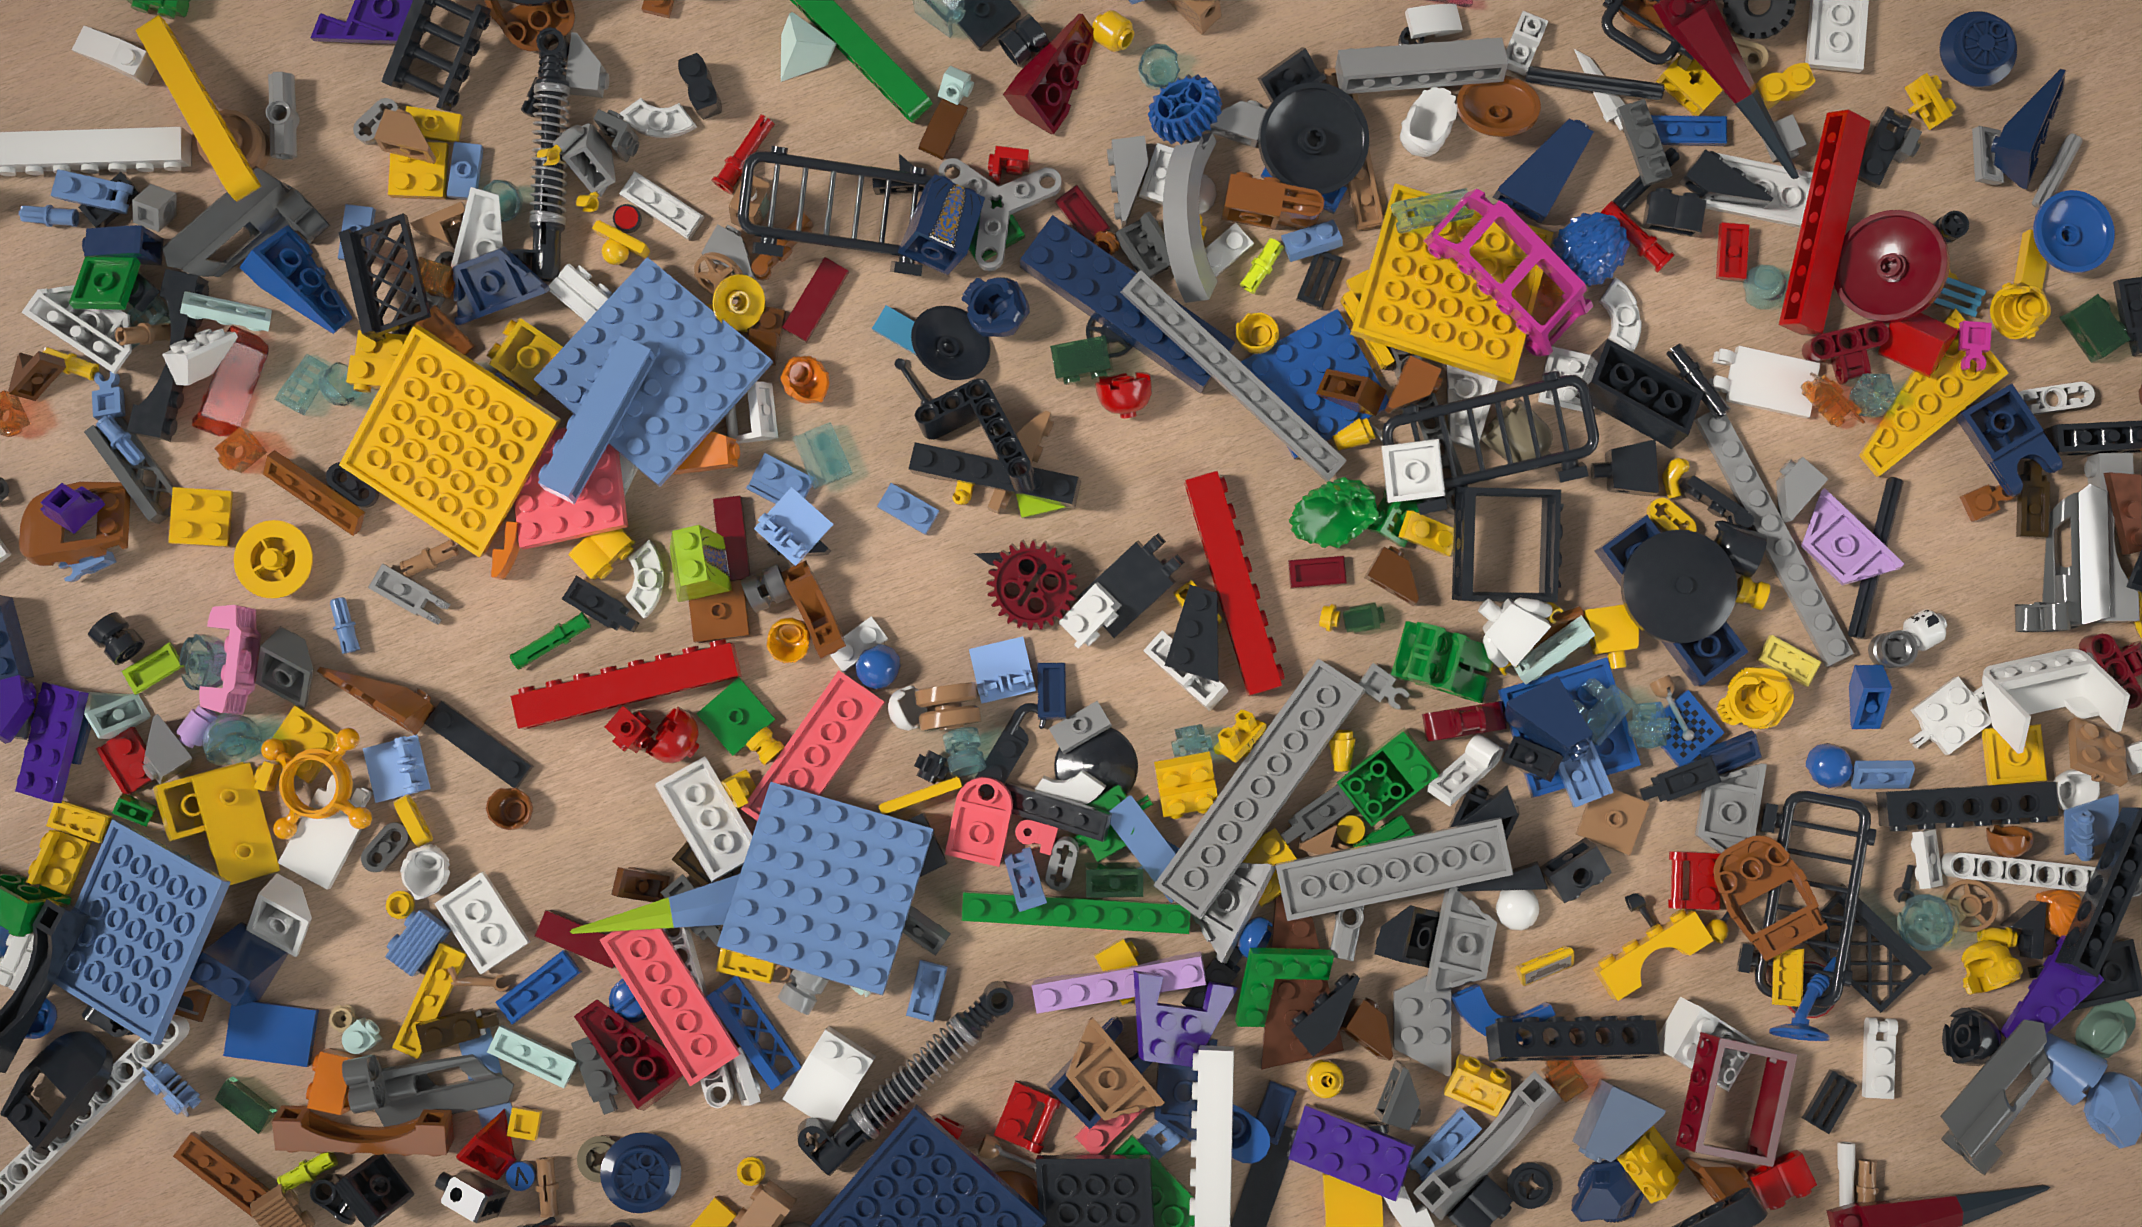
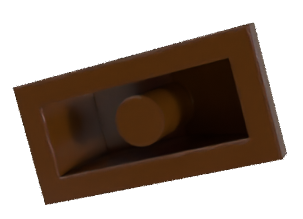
(1352, 391)
(1393, 574)
(1368, 1027)

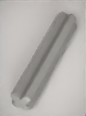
(2057, 169)

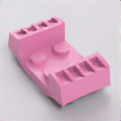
(241, 660)

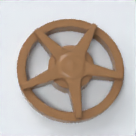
(716, 272)
(1970, 905)

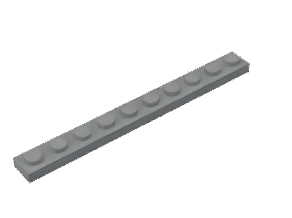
(1233, 375)
(1780, 546)

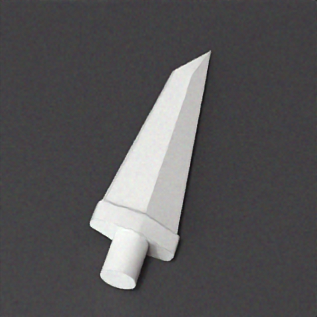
(1607, 102)

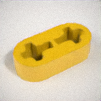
(1673, 512)
(413, 820)

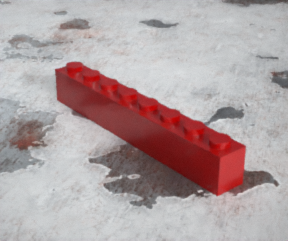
(1824, 222)
(1232, 583)
(625, 686)

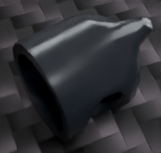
(1742, 546)

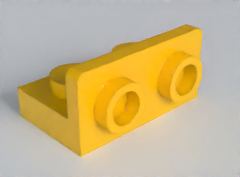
(58, 861)
(1478, 1085)

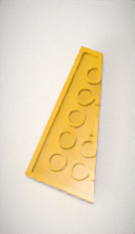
(1929, 403)

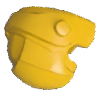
(2019, 310)
(1989, 967)

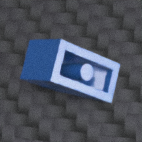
(1868, 696)

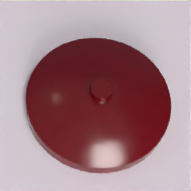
(1892, 266)

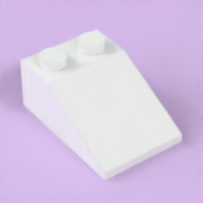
(829, 1077)

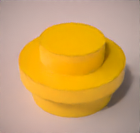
(1329, 617)
(400, 904)
(751, 1171)

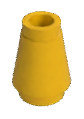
(1354, 435)
(1342, 749)

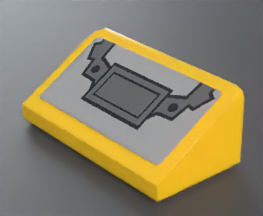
(1545, 965)

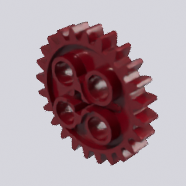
(1011, 571)

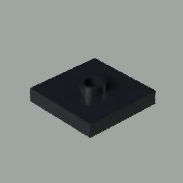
(987, 19)

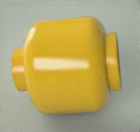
(1113, 31)
(1317, 1071)

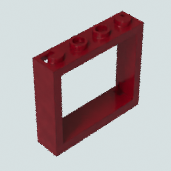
(1769, 1108)

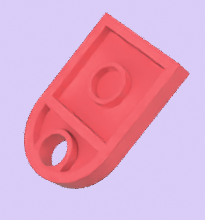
(980, 824)

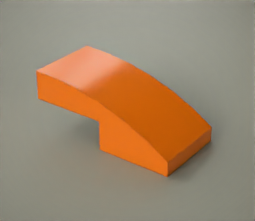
(504, 559)

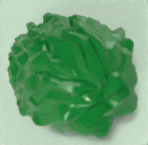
(1334, 513)

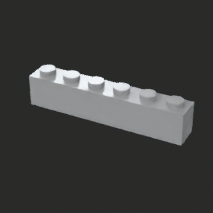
(1421, 65)

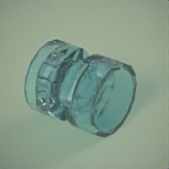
(963, 761)

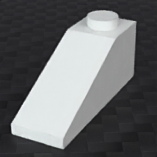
(115, 54)

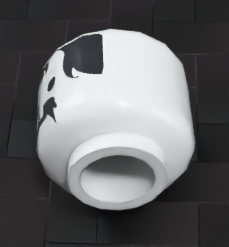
(1927, 628)

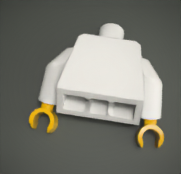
(1514, 628)

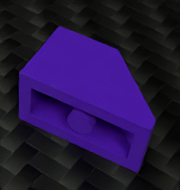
(16, 705)

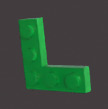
(1269, 964)

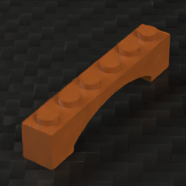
(302, 1130)

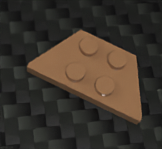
(1108, 1076)

